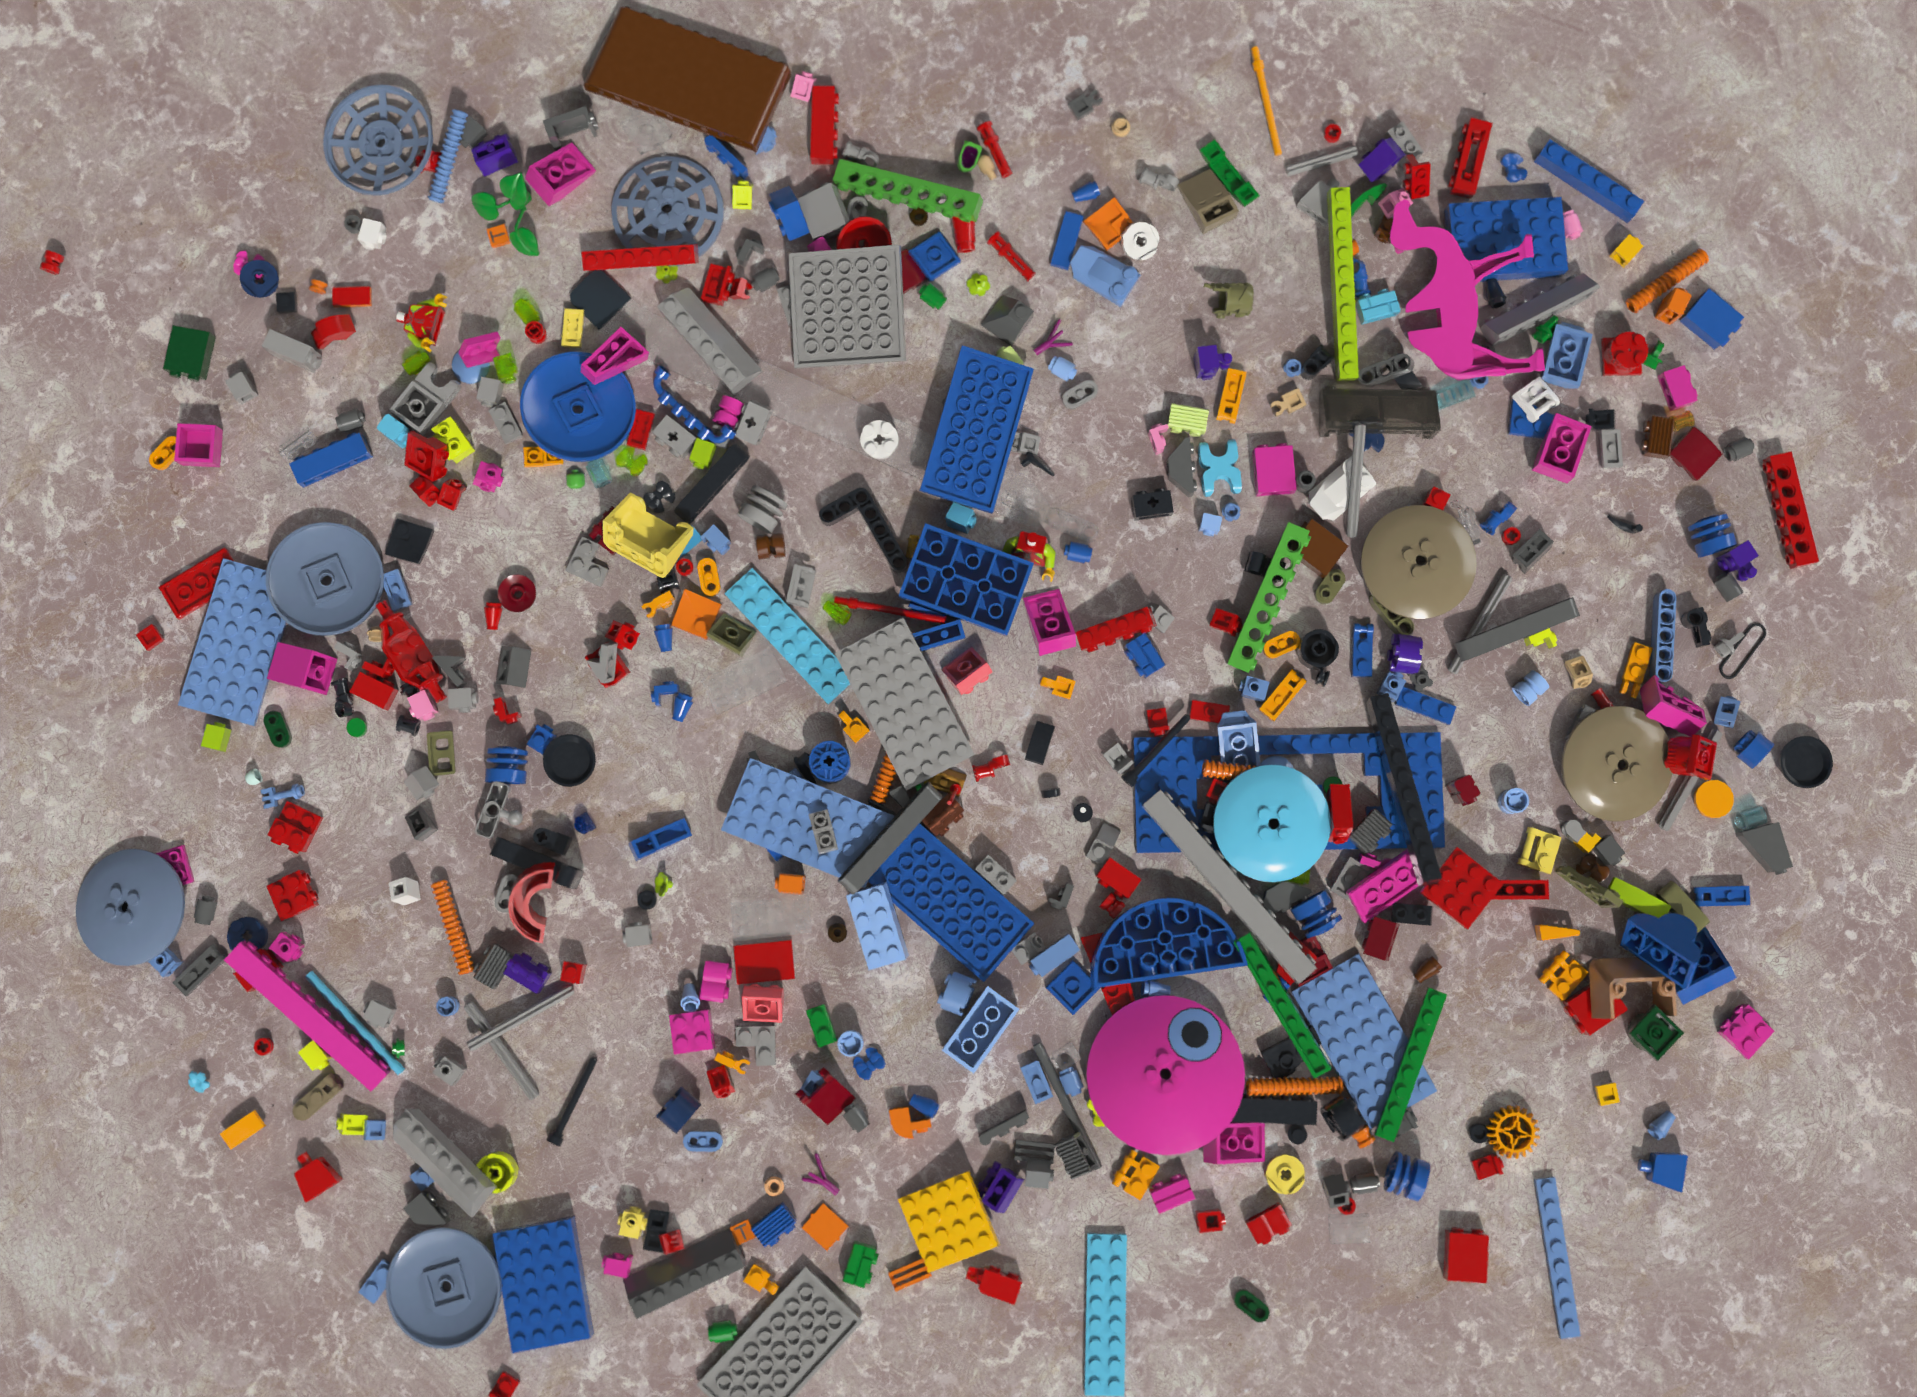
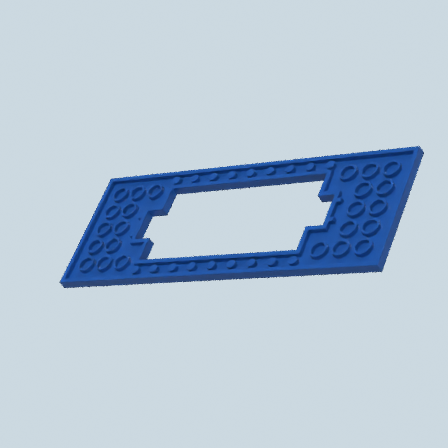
(1183, 757)

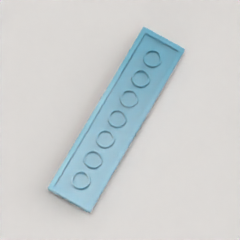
(789, 635)
(1105, 1314)

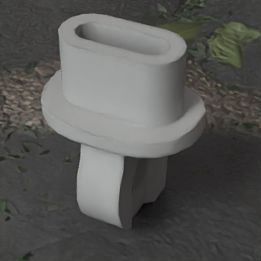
(1726, 646)

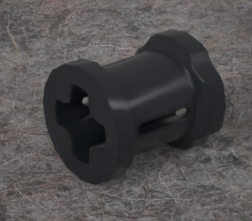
(408, 725)

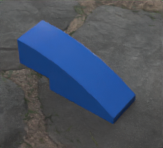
(659, 839)

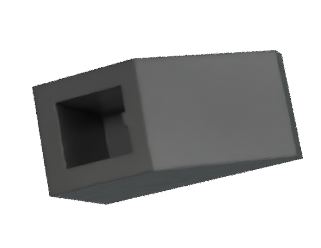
(425, 1210)

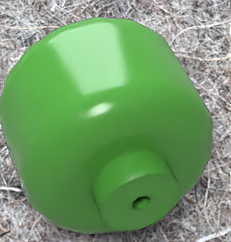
(575, 479)

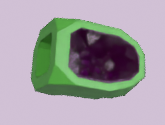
(968, 156)

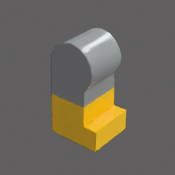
(1579, 837)

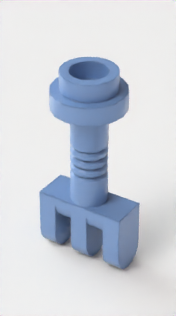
(296, 791)

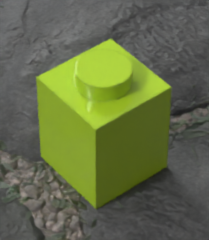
(702, 454)
(216, 736)

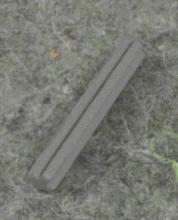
(1321, 160)

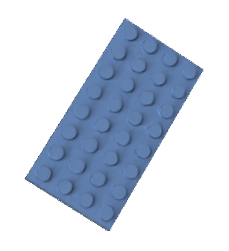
(234, 647)
(774, 813)
(1359, 1035)

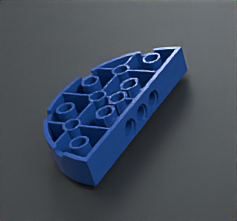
(1162, 942)

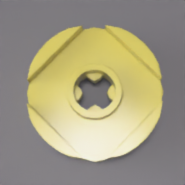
(1285, 1185)

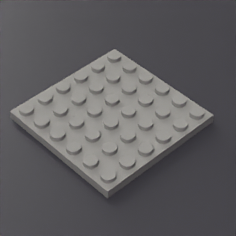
(847, 306)

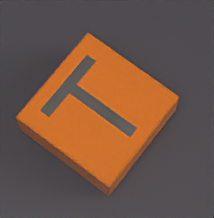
(498, 236)
(742, 1232)

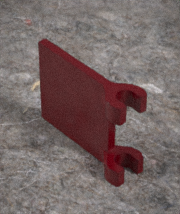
(828, 1099)

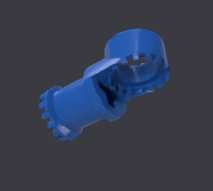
(1360, 279)
(1496, 518)

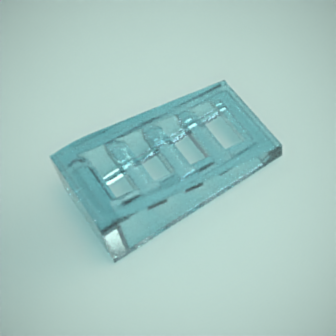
(1471, 394)

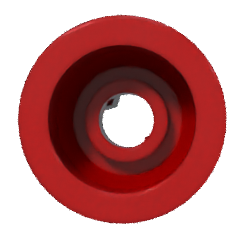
(964, 235)

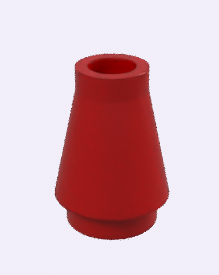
(492, 615)

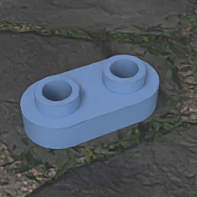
(703, 1141)

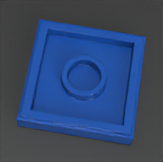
(934, 256)
(1072, 987)

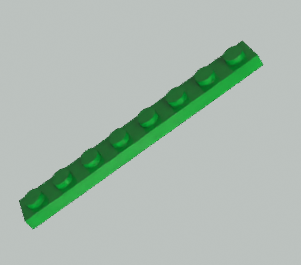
(1284, 1006)
(1410, 1064)

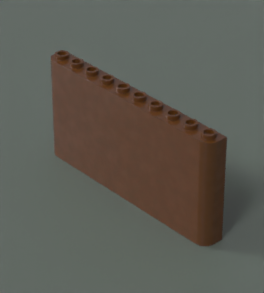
(688, 78)

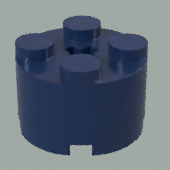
(678, 1110)

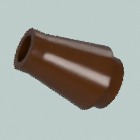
(1428, 969)

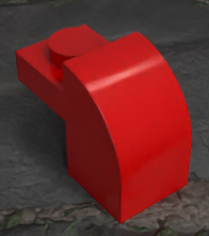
(332, 328)

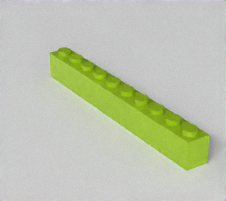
(1342, 284)

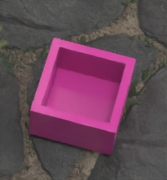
(198, 445)
(692, 1031)

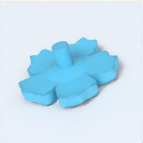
(198, 1081)

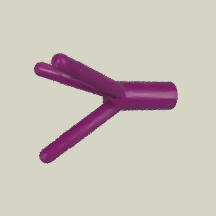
(1048, 343)
(817, 1180)

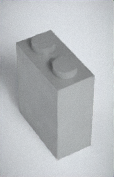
(824, 211)
(292, 351)

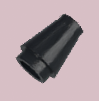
(1495, 294)

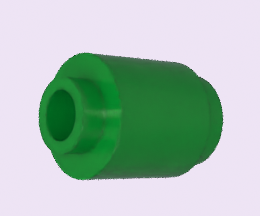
(932, 296)
(722, 1331)

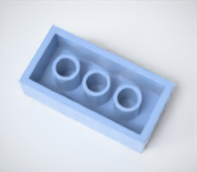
(877, 926)
(980, 1029)

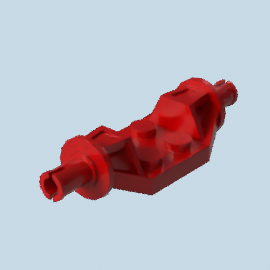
(408, 652)

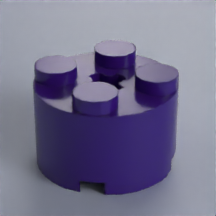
(1405, 654)

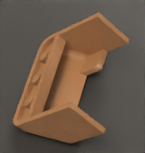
(1609, 981)

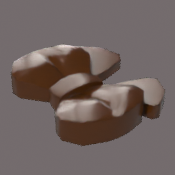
(1589, 863)

